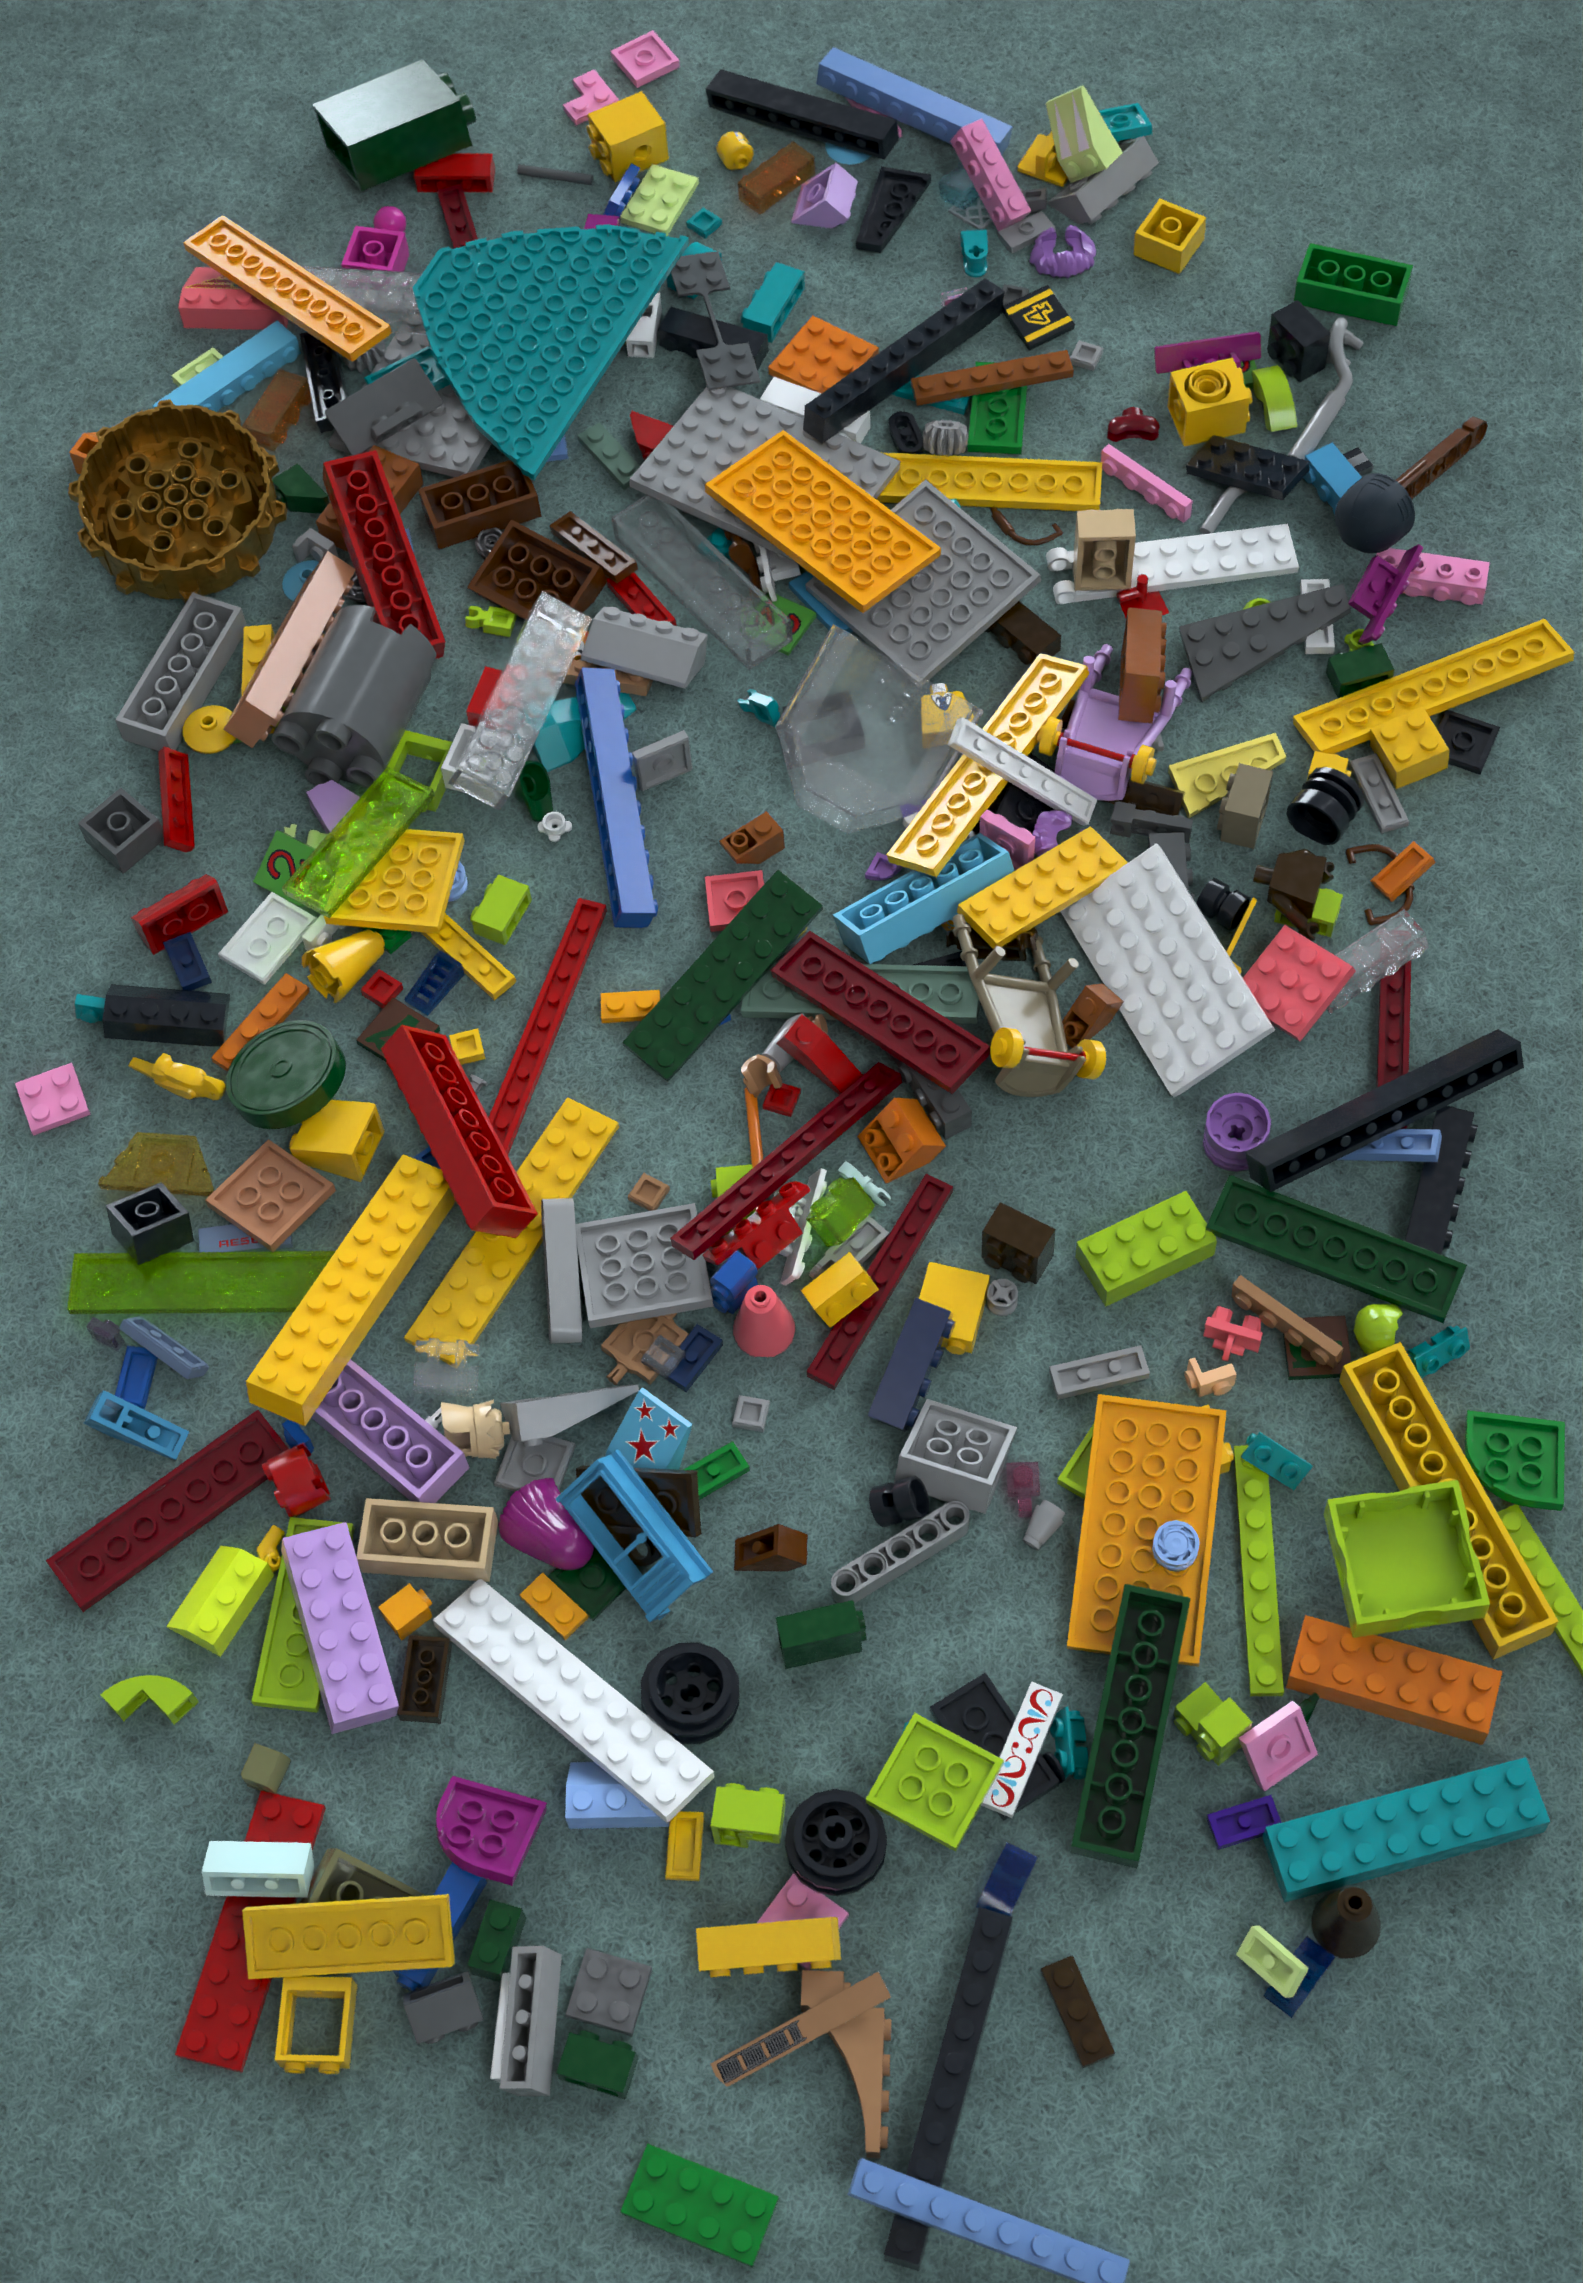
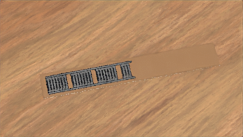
(801, 2030)

